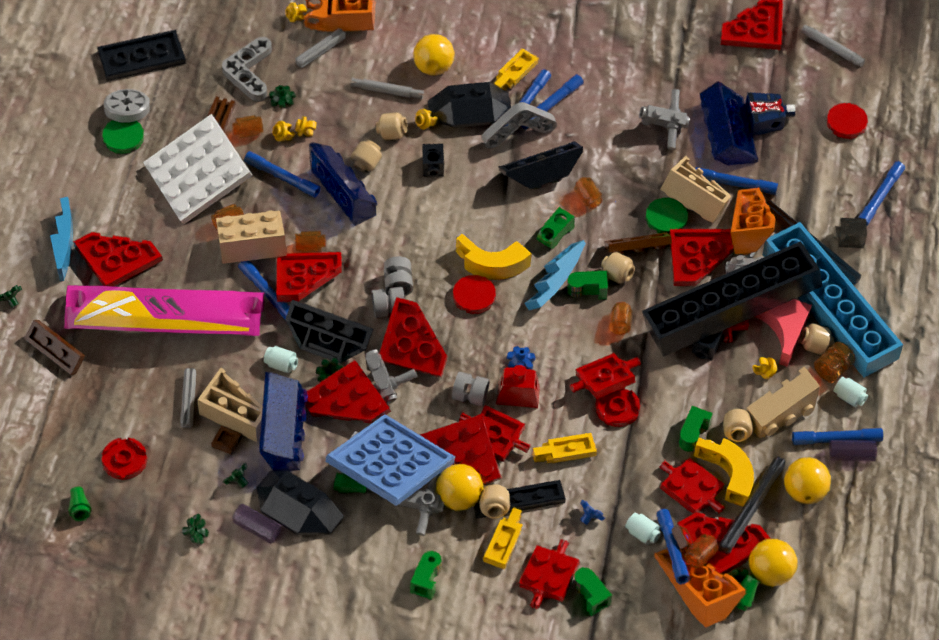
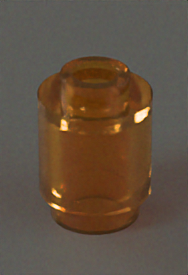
(247, 126)
(588, 192)
(231, 210)
(310, 241)
(621, 318)
(701, 551)

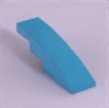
(63, 241)
(558, 272)

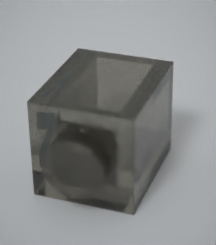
(851, 232)

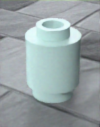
(280, 359)
(851, 392)
(643, 528)

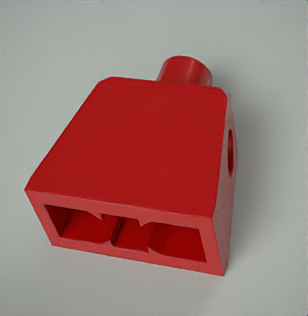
(518, 387)

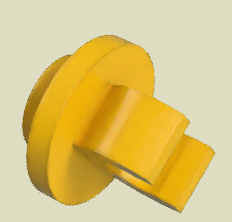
(295, 12)
(424, 119)
(305, 127)
(281, 131)
(767, 367)

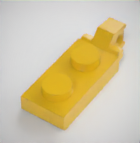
(516, 69)
(565, 449)
(504, 540)

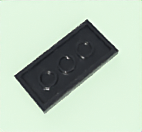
(141, 55)

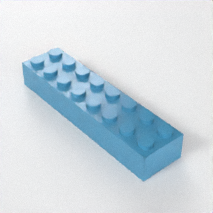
(842, 306)

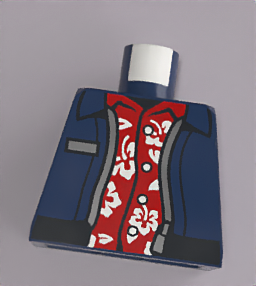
(767, 112)

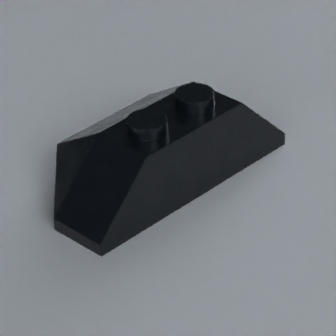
(469, 104)
(544, 167)
(326, 332)
(297, 504)

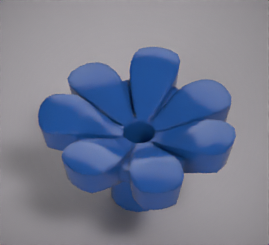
(521, 356)
(590, 513)

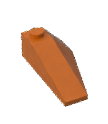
(751, 221)
(707, 593)

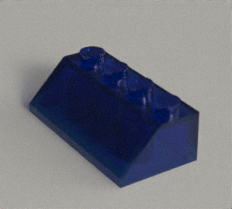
(728, 125)
(341, 183)
(282, 422)

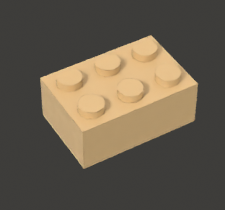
(251, 237)

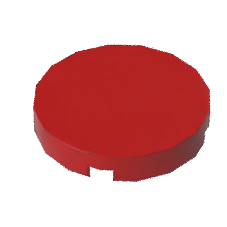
(847, 120)
(474, 294)
(618, 408)
(124, 458)

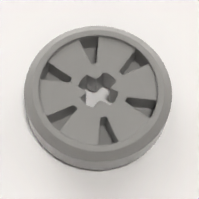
(126, 105)

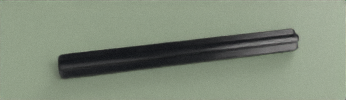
(787, 221)
(751, 505)

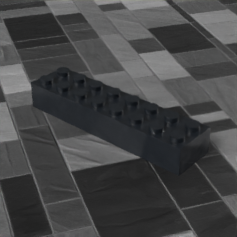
(732, 298)

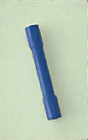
(537, 85)
(567, 88)
(262, 164)
(891, 178)
(765, 186)
(253, 275)
(811, 437)
(678, 565)

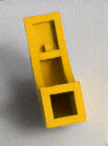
(493, 264)
(734, 462)

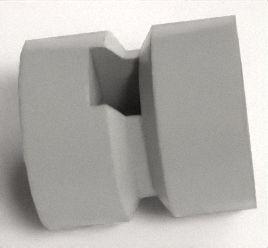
(398, 274)
(384, 301)
(478, 390)

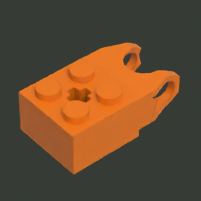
(341, 14)

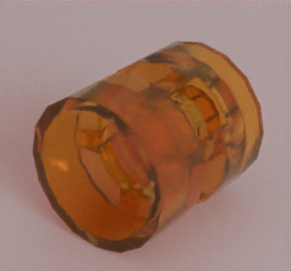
(834, 362)

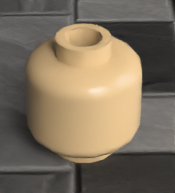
(391, 126)
(366, 156)
(618, 267)
(816, 338)
(737, 425)
(494, 501)

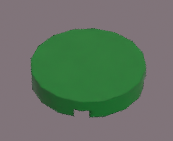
(123, 136)
(666, 215)

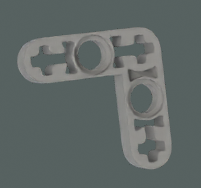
(242, 68)
(516, 116)

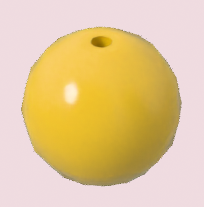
(433, 54)
(807, 480)
(459, 487)
(773, 562)

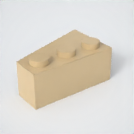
(695, 191)
(785, 405)
(231, 406)

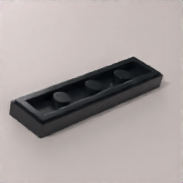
(532, 497)

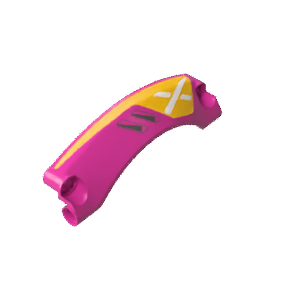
(163, 310)

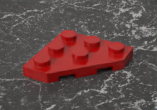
(756, 27)
(698, 253)
(116, 257)
(305, 272)
(411, 341)
(347, 396)
(470, 445)
(752, 535)

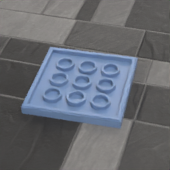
(390, 459)

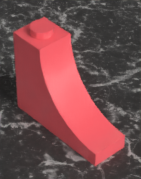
(787, 323)

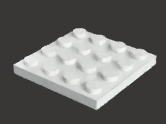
(197, 169)

